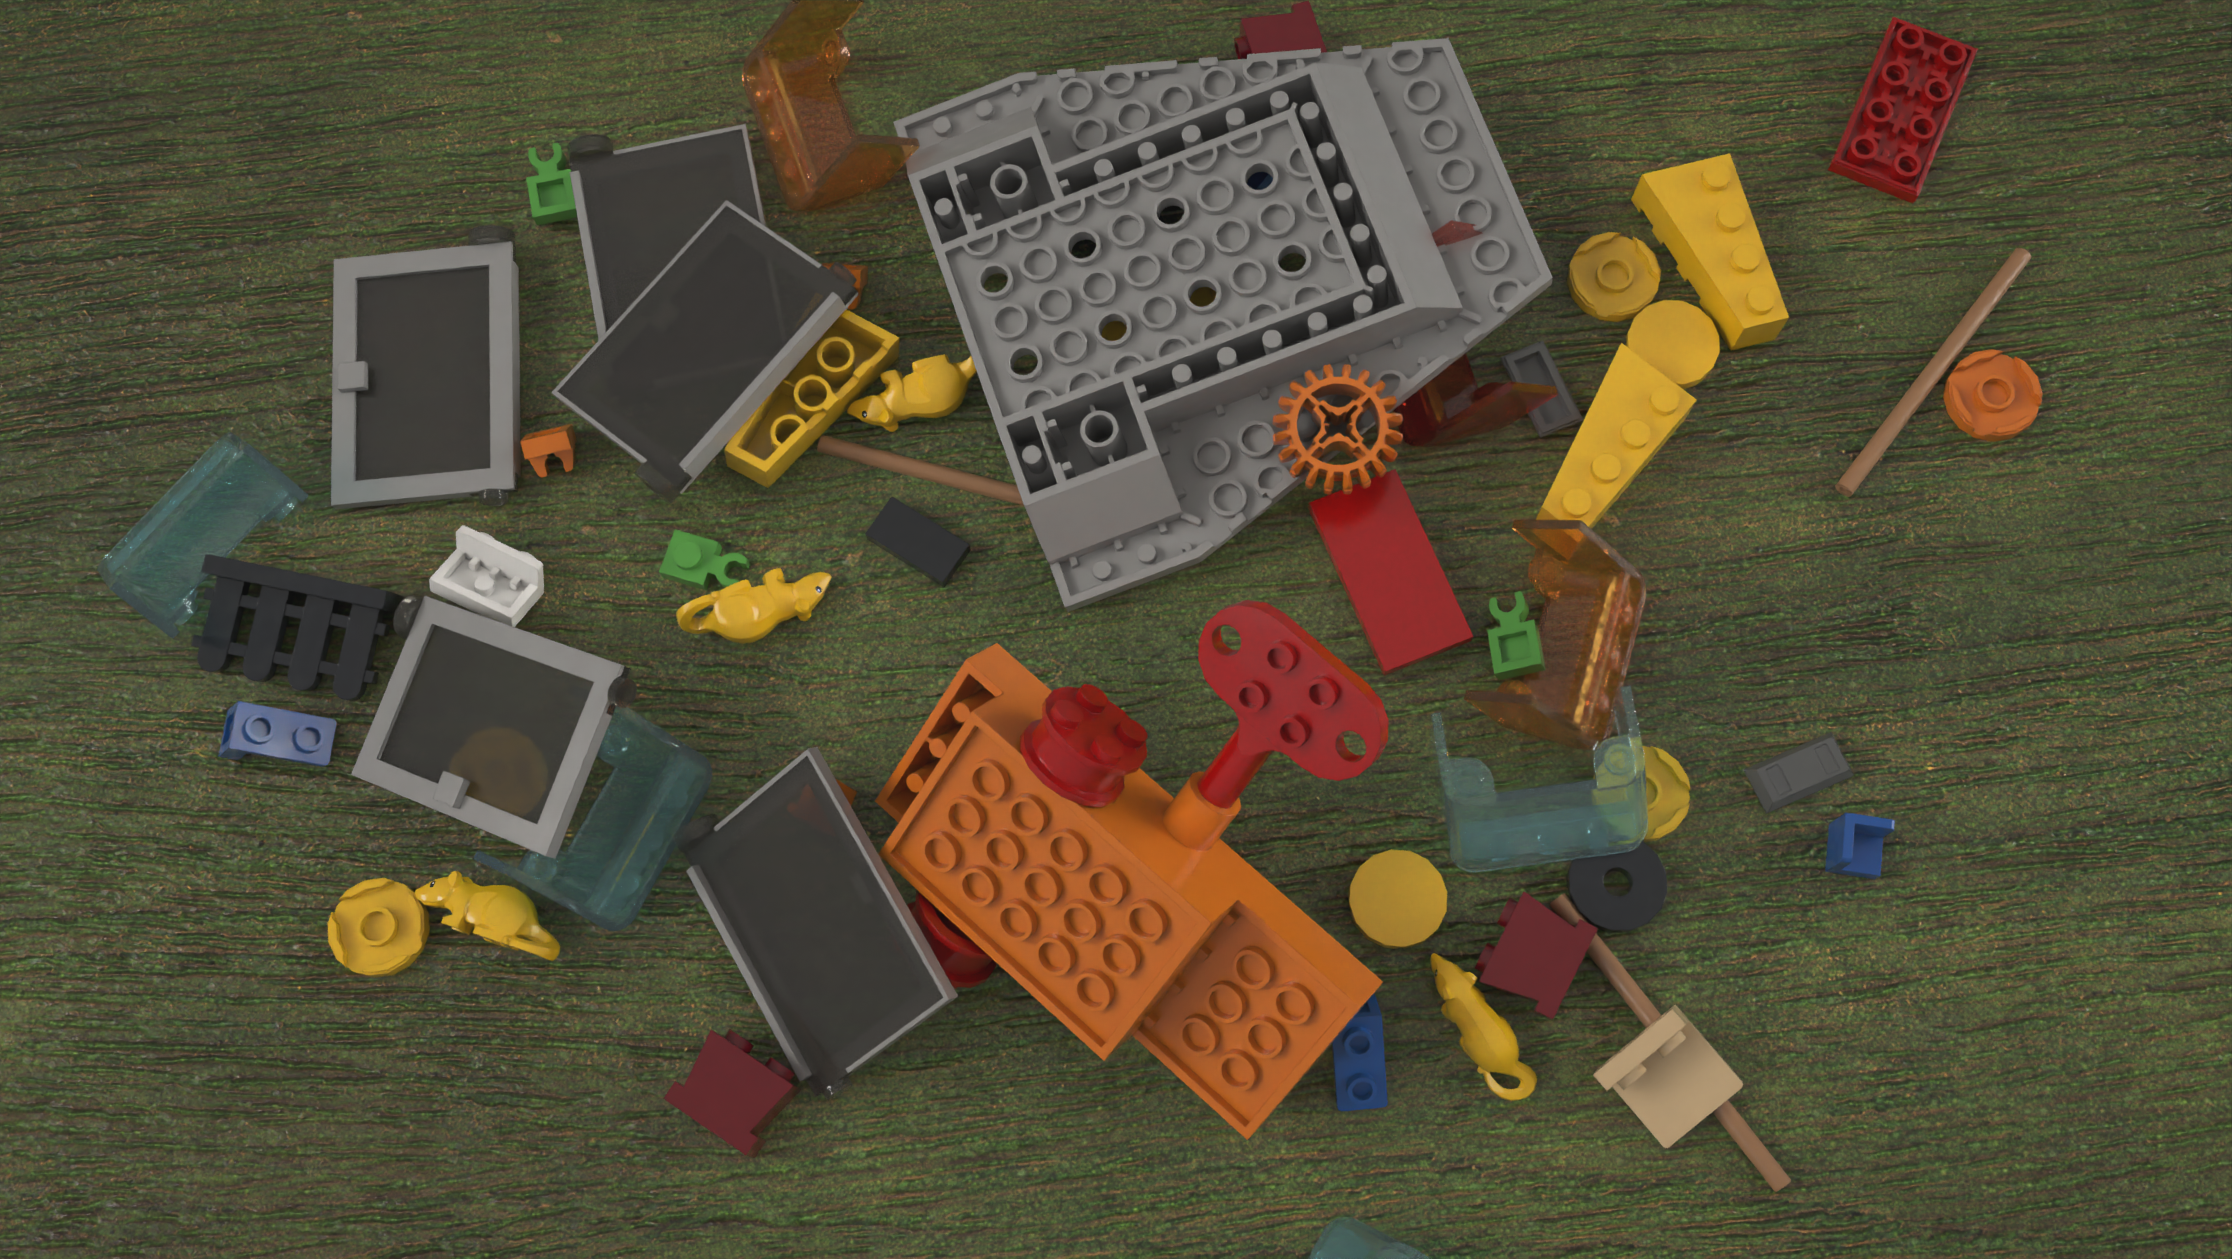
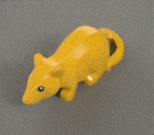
(928, 392)
(749, 612)
(494, 911)
(1485, 1034)

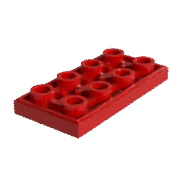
(1903, 110)
(1390, 573)

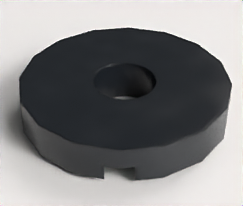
(1618, 913)

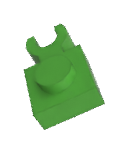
(552, 189)
(697, 560)
(1515, 644)

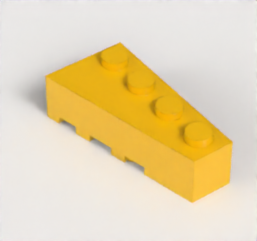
(1717, 247)
(811, 397)
(1618, 438)

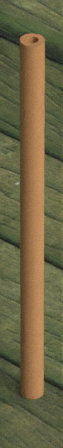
(1932, 372)
(920, 469)
(1647, 1014)

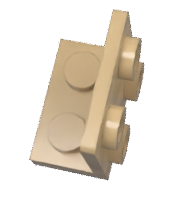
(1670, 1077)

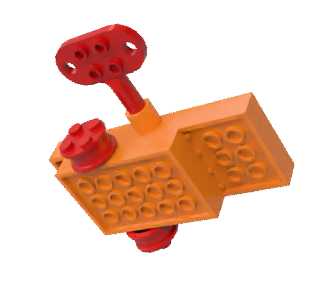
(1112, 896)

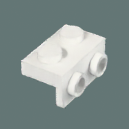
(489, 577)

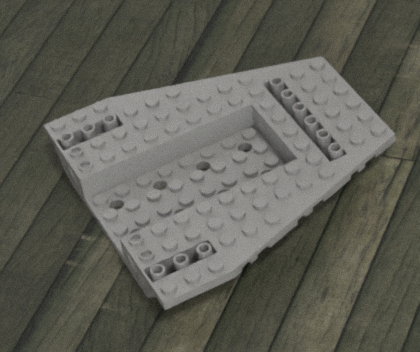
(1164, 439)

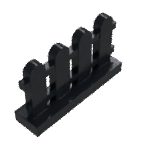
(271, 621)

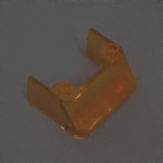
(803, 113)
(1584, 634)

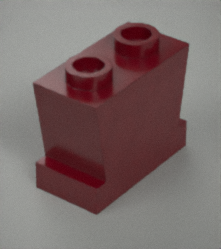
(1279, 32)
(1535, 954)
(734, 1091)

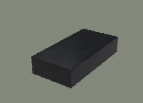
(918, 541)

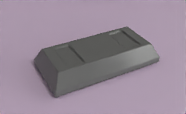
(1536, 366)
(1798, 772)

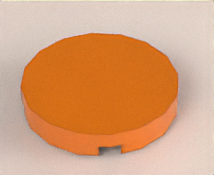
(1992, 395)

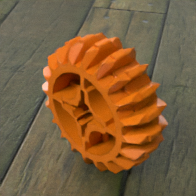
(1366, 399)

